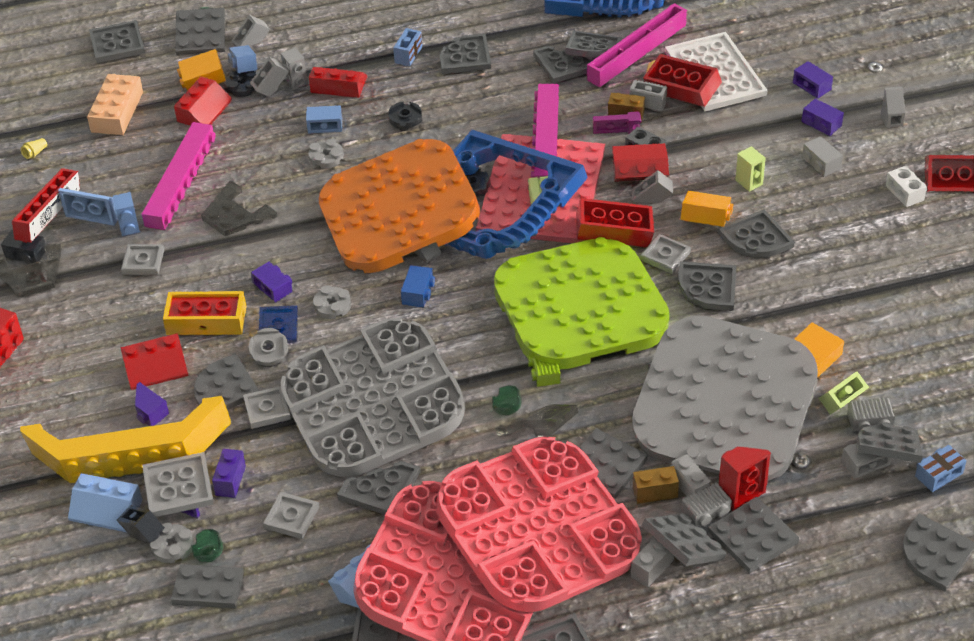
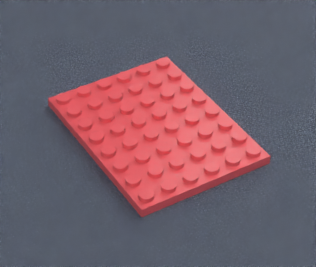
(509, 193)

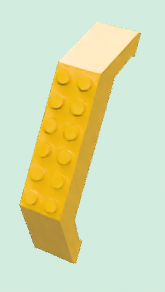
(127, 450)

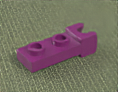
(616, 123)

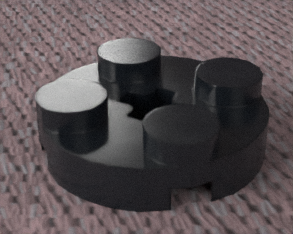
(235, 81)
(412, 116)
(481, 184)

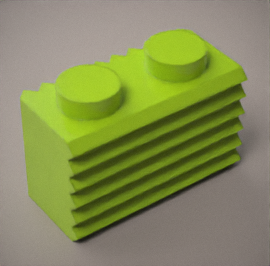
(544, 373)

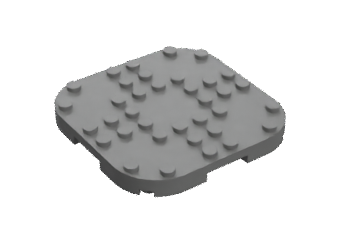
(724, 389)
(372, 398)

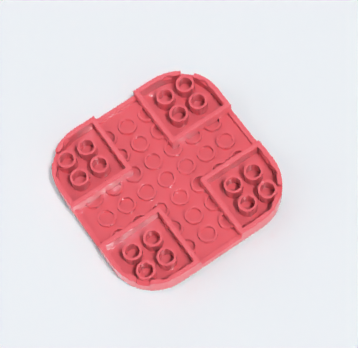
(537, 524)
(423, 583)

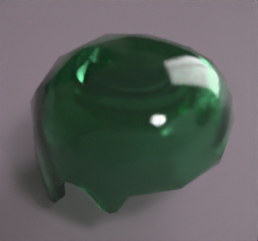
(507, 401)
(207, 546)

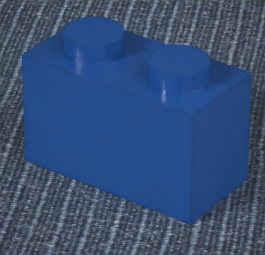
(417, 286)

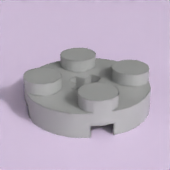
(330, 147)
(332, 294)
(268, 357)
(181, 549)

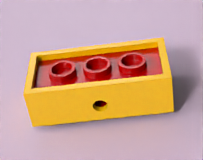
(205, 313)

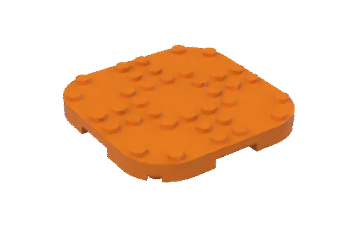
(398, 205)

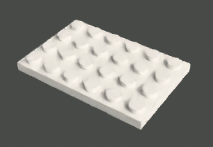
(720, 52)

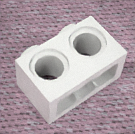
(906, 186)

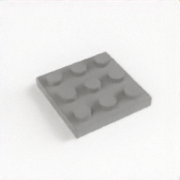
(177, 484)

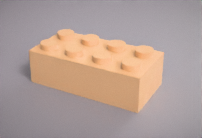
(115, 104)

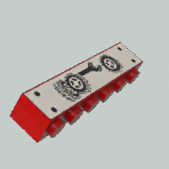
(43, 206)

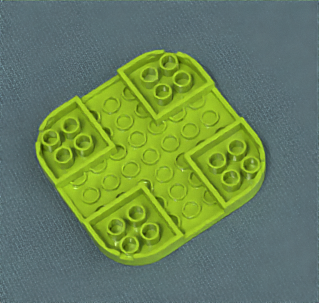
(581, 302)

